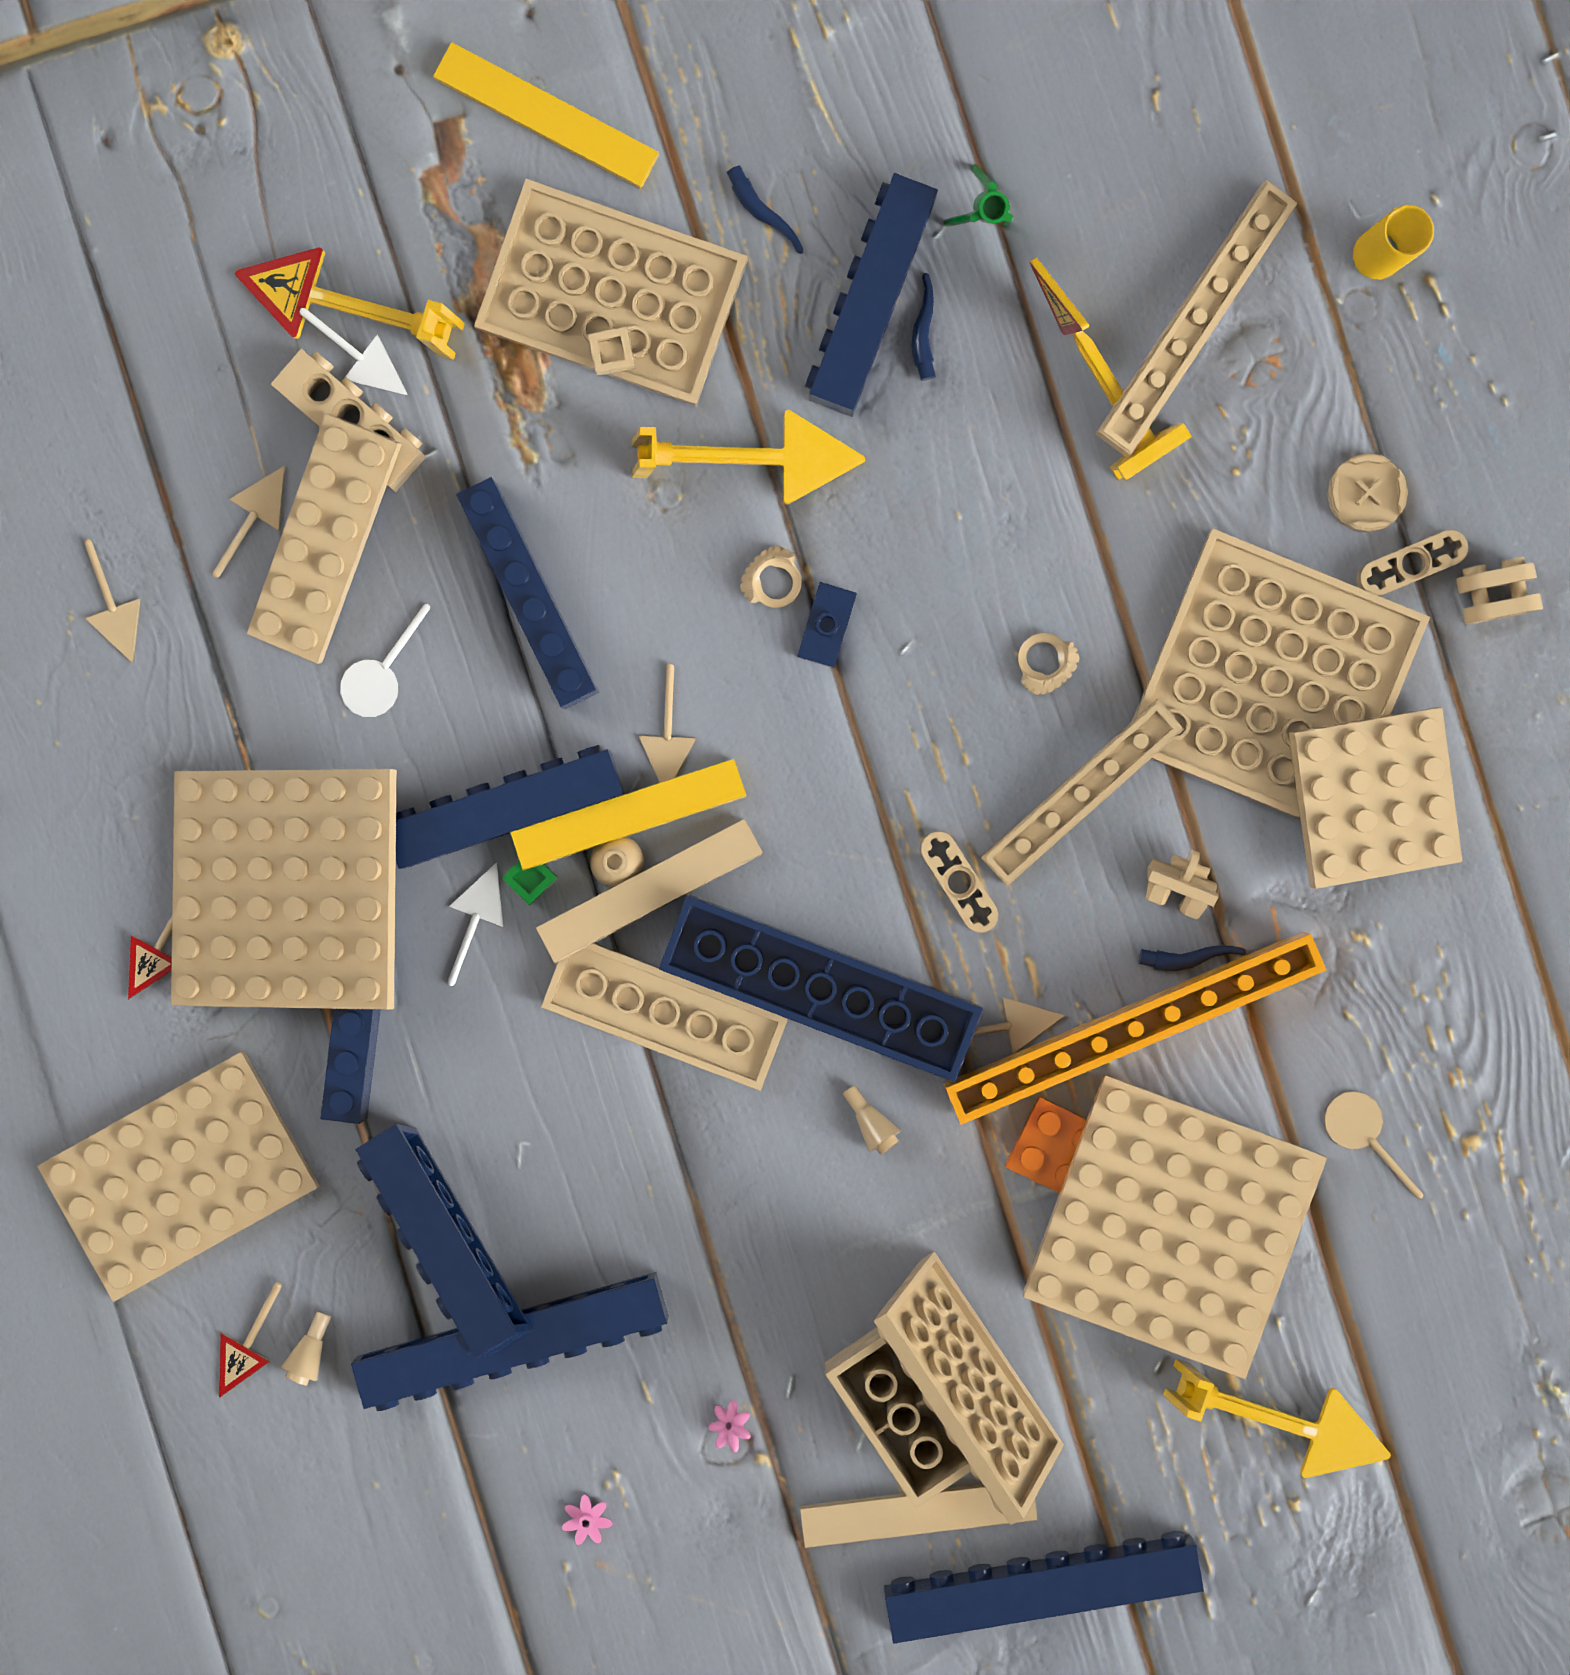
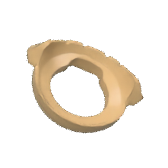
(751, 584)
(1067, 659)

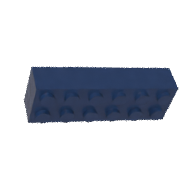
(443, 1241)

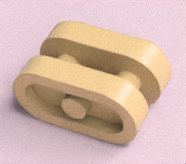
(1513, 573)

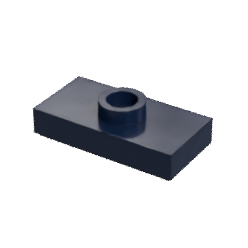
(827, 625)

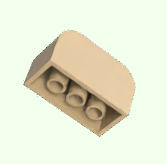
(896, 1418)

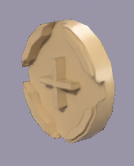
(1367, 493)

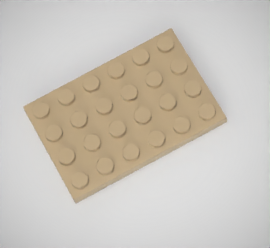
(594, 269)
(178, 1176)
(970, 1386)

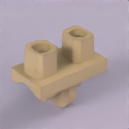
(1183, 877)

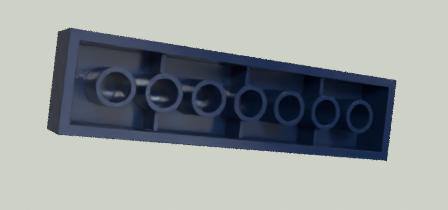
(821, 988)

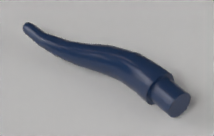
(750, 201)
(920, 338)
(1175, 962)

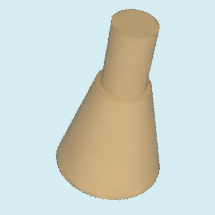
(875, 1127)
(305, 1358)

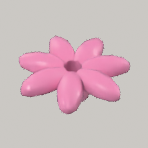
(730, 1426)
(586, 1513)

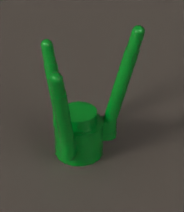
(988, 206)

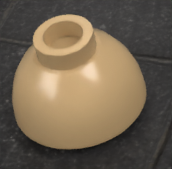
(616, 861)

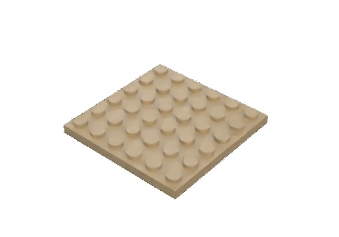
(1271, 654)
(284, 888)
(1174, 1226)

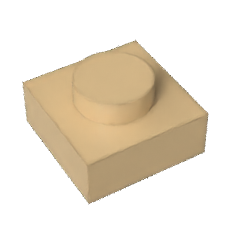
(611, 351)

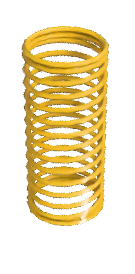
(1410, 230)

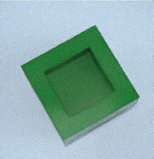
(530, 882)

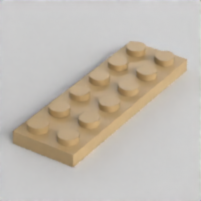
(323, 538)
(666, 1014)

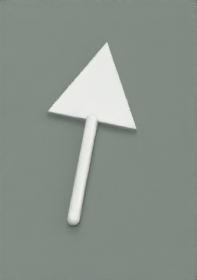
(372, 367)
(482, 902)

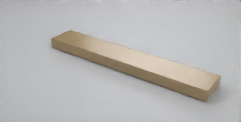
(1082, 792)
(649, 891)
(896, 1516)

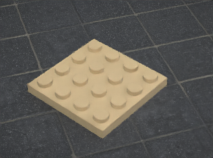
(1375, 797)

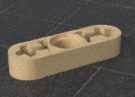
(1433, 542)
(982, 901)

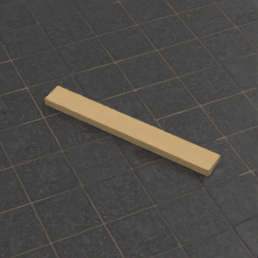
(1196, 319)

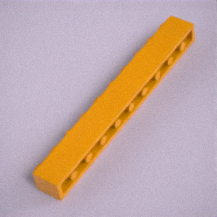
(1134, 1026)

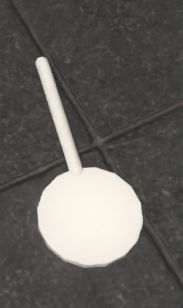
(371, 686)

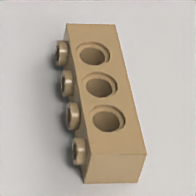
(306, 372)

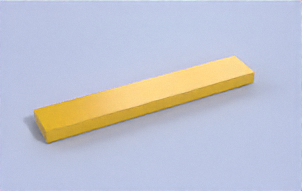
(546, 115)
(628, 814)

